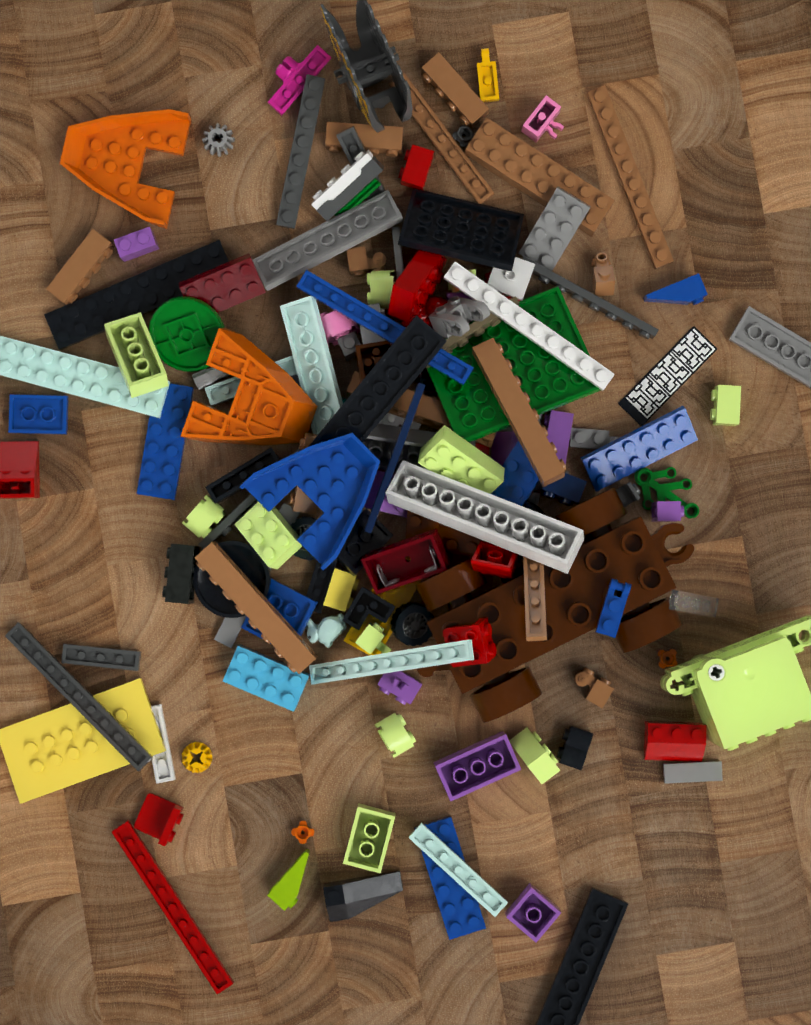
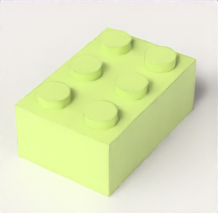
(269, 535)
(369, 838)

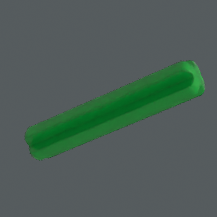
(361, 196)

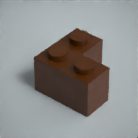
(368, 355)

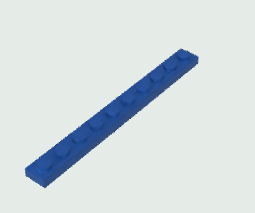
(376, 322)

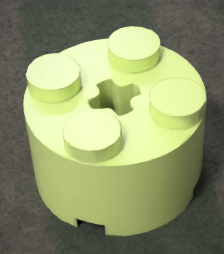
(380, 287)
(203, 516)
(395, 735)

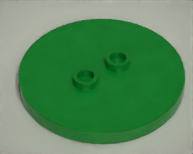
(184, 332)

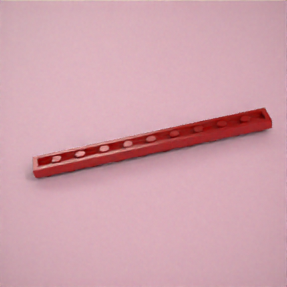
(172, 907)

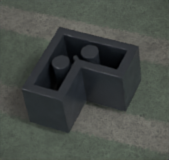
(367, 603)

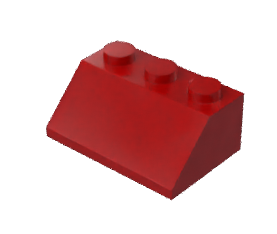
(674, 741)

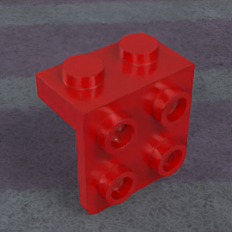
(481, 637)
(159, 818)

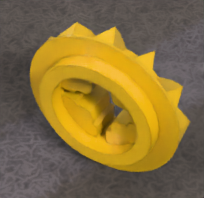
(206, 757)

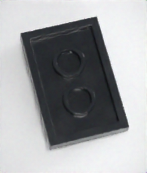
(361, 542)

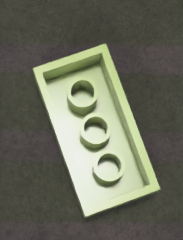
(136, 355)
(461, 461)

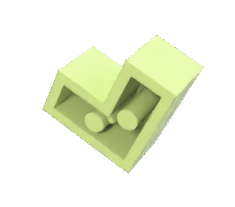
(536, 756)

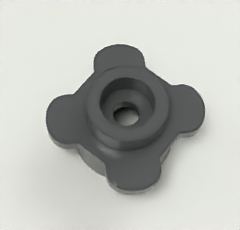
(463, 130)

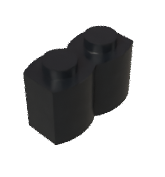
(575, 747)

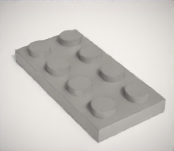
(554, 229)

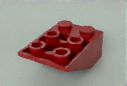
(19, 470)

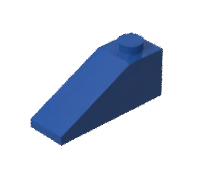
(682, 292)

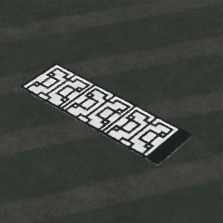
(667, 376)

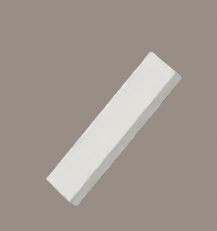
(162, 762)

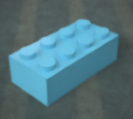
(265, 678)

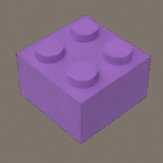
(533, 912)

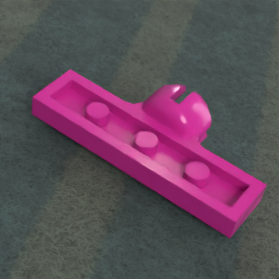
(294, 76)

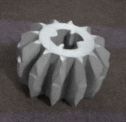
(223, 134)

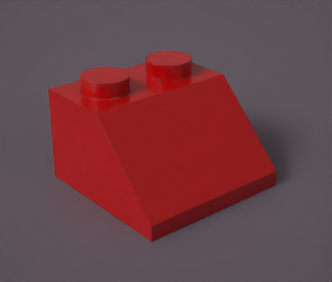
(494, 560)

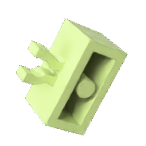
(371, 639)

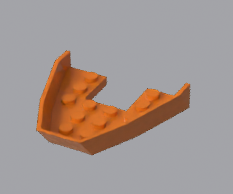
(111, 154)
(267, 403)

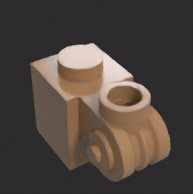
(360, 264)
(603, 275)
(598, 690)

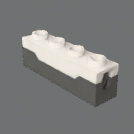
(347, 185)

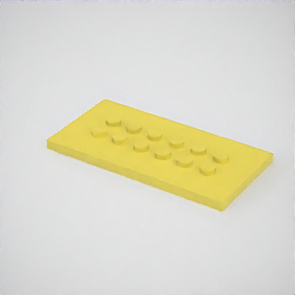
(67, 749)

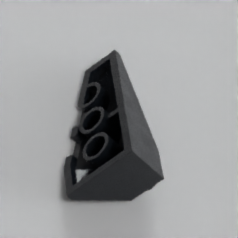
(352, 896)

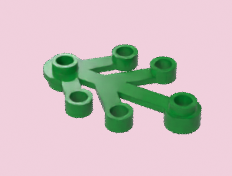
(663, 490)

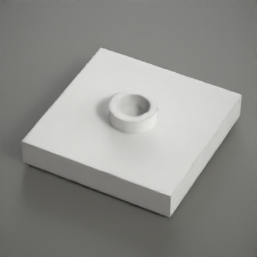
(512, 282)

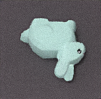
(326, 630)

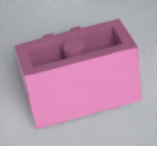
(542, 119)

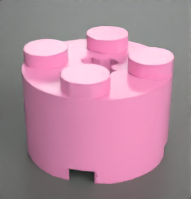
(337, 326)

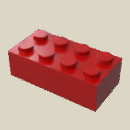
(416, 284)

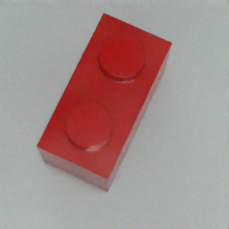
(416, 167)

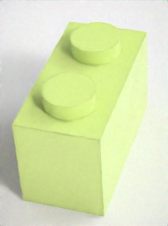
(726, 405)

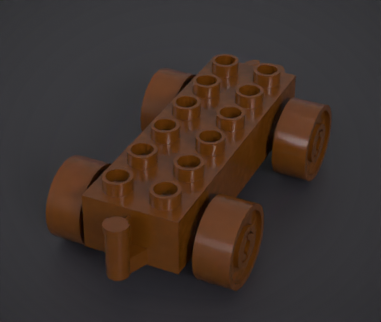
(571, 602)

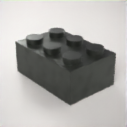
(180, 574)

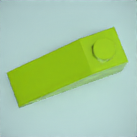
(288, 886)

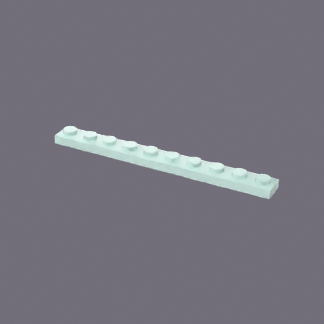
(392, 662)

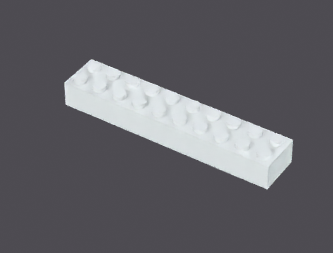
(485, 516)

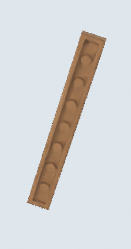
(448, 147)

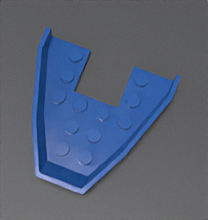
(334, 477)

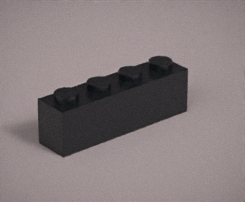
(230, 483)

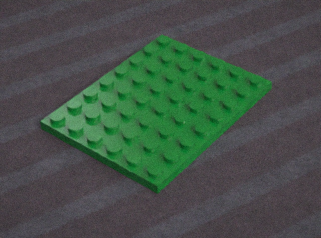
(546, 380)

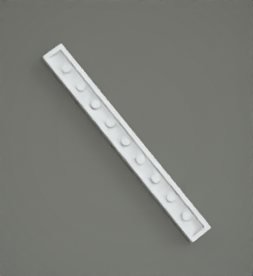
(529, 326)

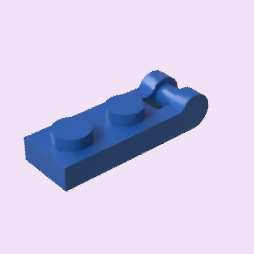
(613, 608)

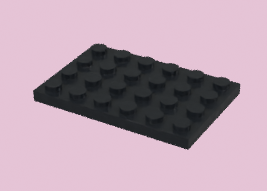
(461, 229)

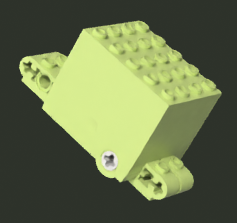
(748, 685)

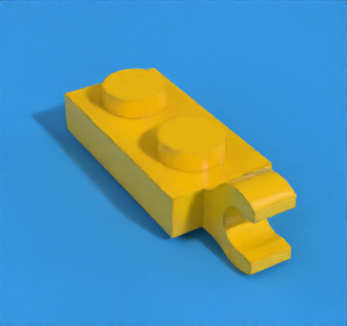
(487, 78)

